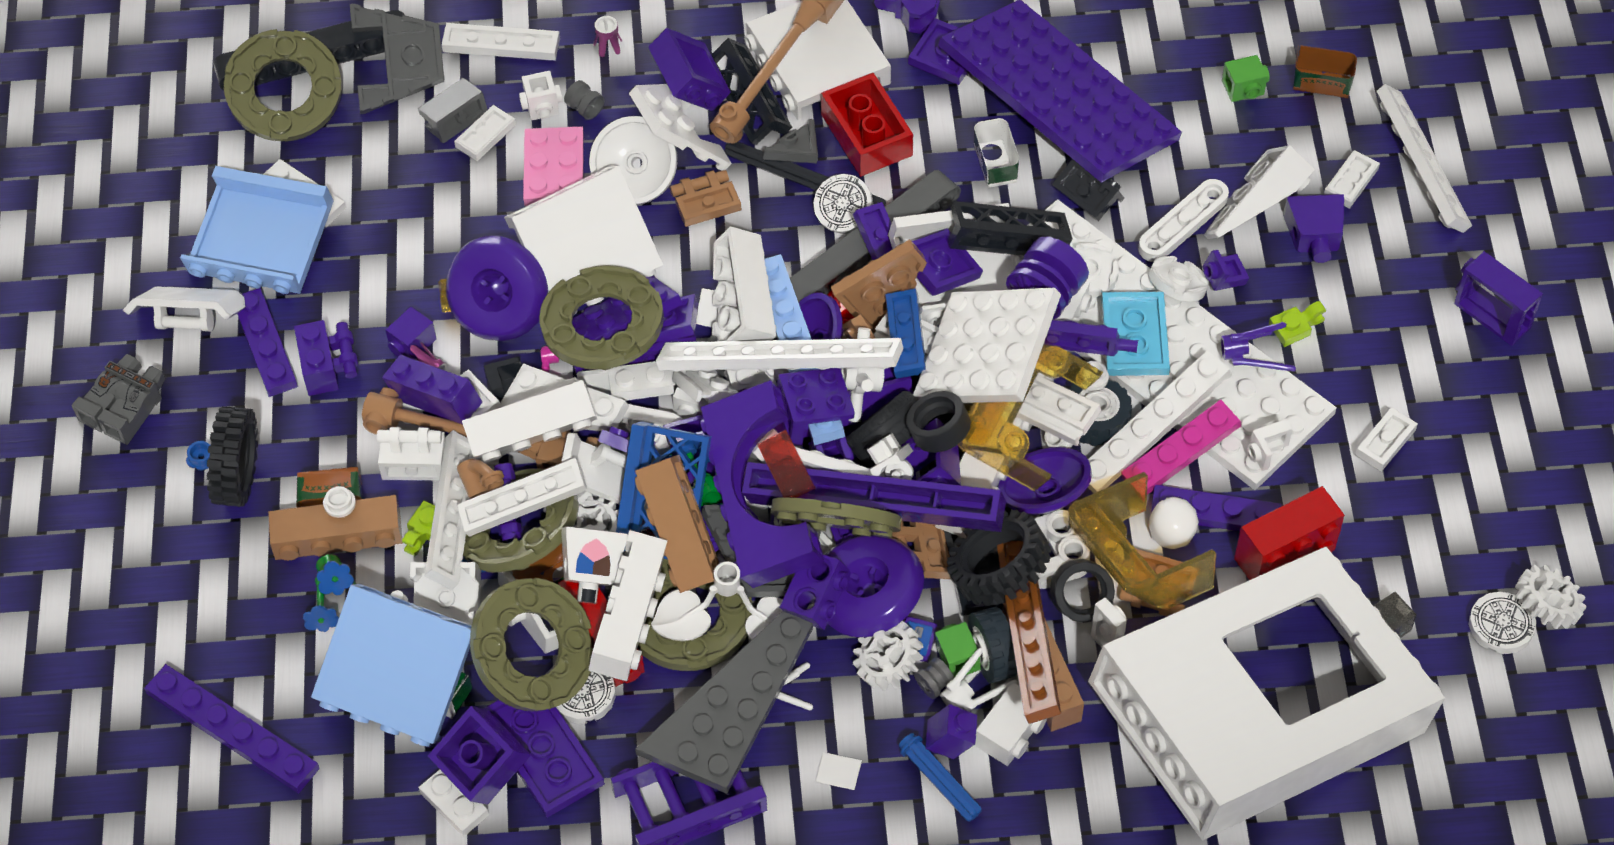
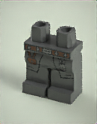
(120, 399)

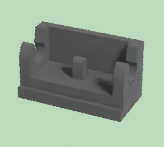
(453, 110)

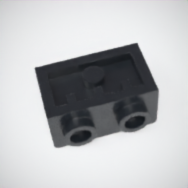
(1087, 191)

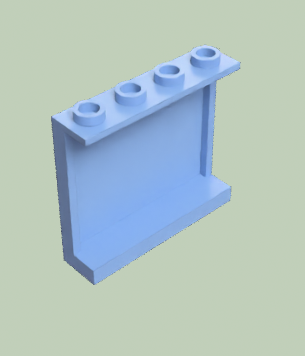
(260, 230)
(393, 664)

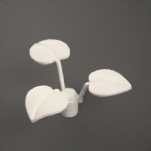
(684, 618)

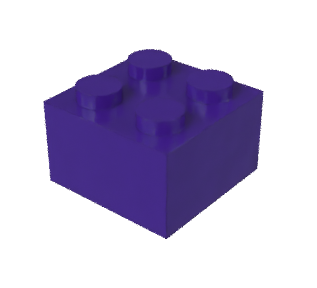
(479, 755)

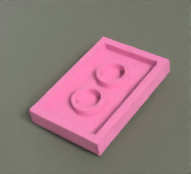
(551, 160)

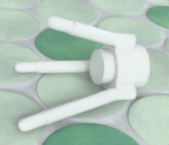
(959, 692)

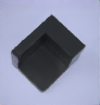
(501, 375)

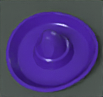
(496, 288)
(881, 586)

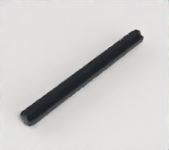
(780, 168)

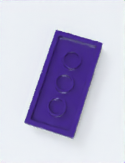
(614, 315)
(558, 764)

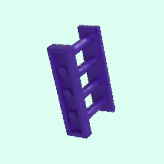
(685, 825)

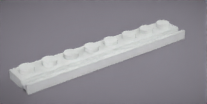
(1046, 404)

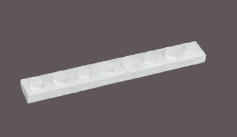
(780, 354)

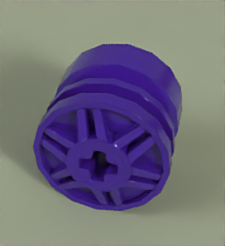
(1050, 265)

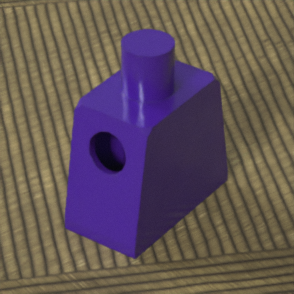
(1315, 224)

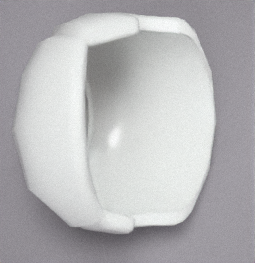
(1173, 523)

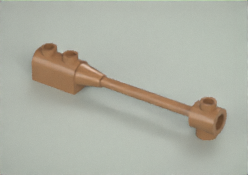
(733, 116)
(386, 411)

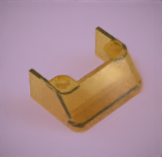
(1004, 445)
(1100, 526)

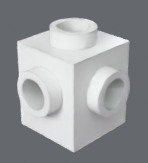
(540, 95)

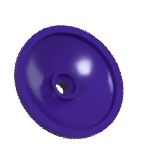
(822, 316)
(1068, 481)

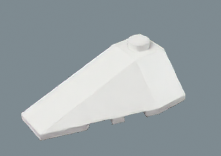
(1270, 180)

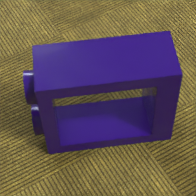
(689, 69)
(1488, 310)
(947, 462)

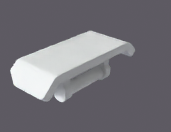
(224, 301)
(600, 466)

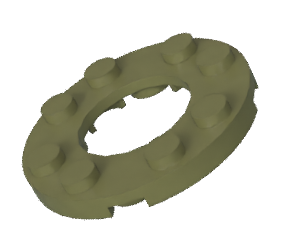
(279, 46)
(594, 283)
(845, 516)
(535, 543)
(489, 648)
(706, 650)

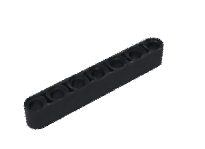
(337, 38)

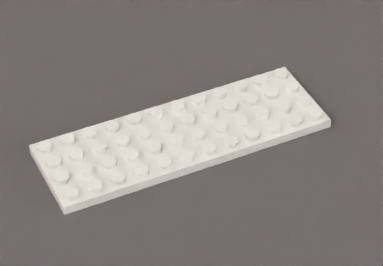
(1250, 392)

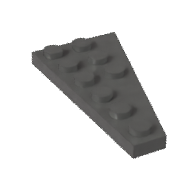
(722, 719)

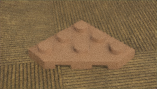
(867, 288)

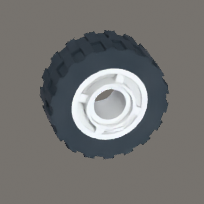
(1115, 412)
(994, 637)

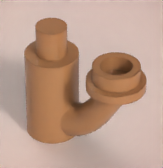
(479, 477)

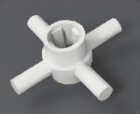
(862, 380)

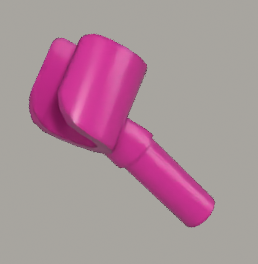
(547, 358)

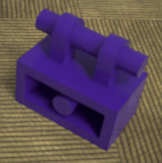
(316, 355)

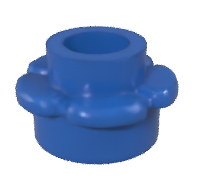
(196, 450)

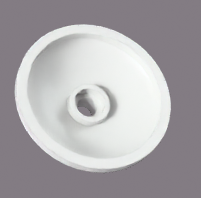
(630, 140)

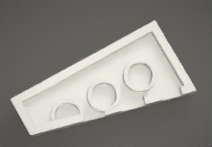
(532, 380)

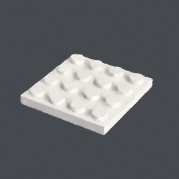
(988, 344)

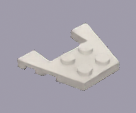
(668, 122)

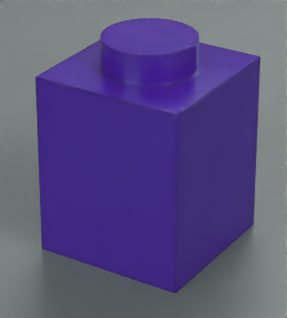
(410, 330)
(951, 731)

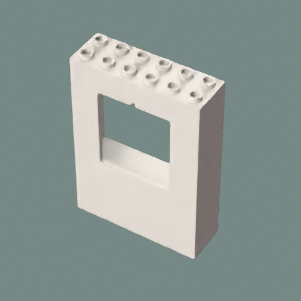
(1213, 729)

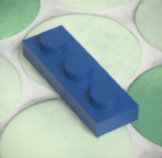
(906, 324)

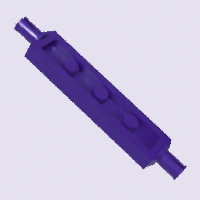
(1088, 338)

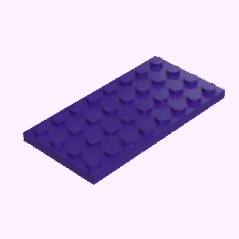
(1060, 90)

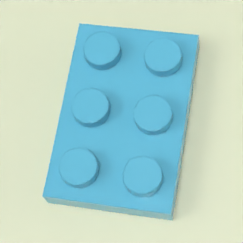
(1138, 318)

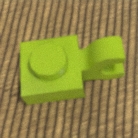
(1298, 323)
(419, 528)

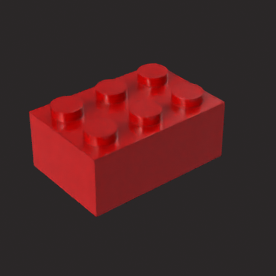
(867, 124)
(1289, 533)

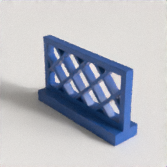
(639, 455)

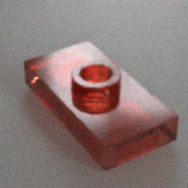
(786, 465)

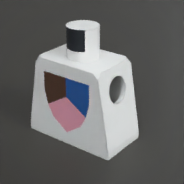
(591, 559)

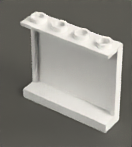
(819, 57)
(587, 228)
(995, 265)

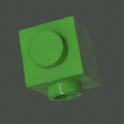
(1245, 78)
(956, 647)

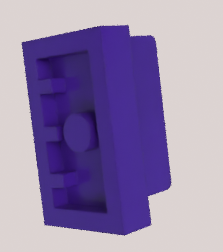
(813, 398)

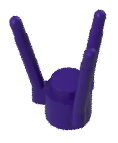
(1237, 345)

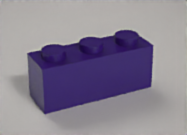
(432, 389)

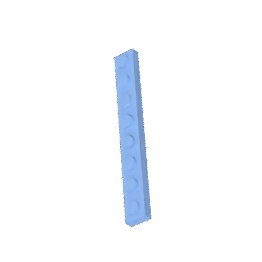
(792, 326)

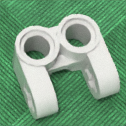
(1062, 545)

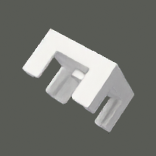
(459, 603)

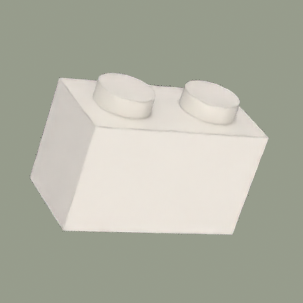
(1005, 728)

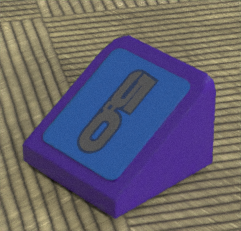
(926, 632)

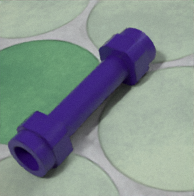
(511, 529)

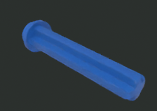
(939, 777)

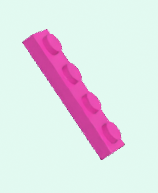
(1185, 445)

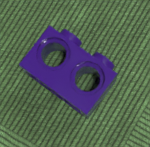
(809, 587)

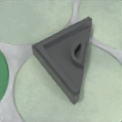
(795, 146)

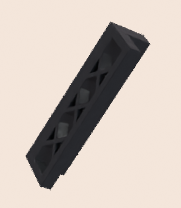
(744, 66)
(1006, 237)

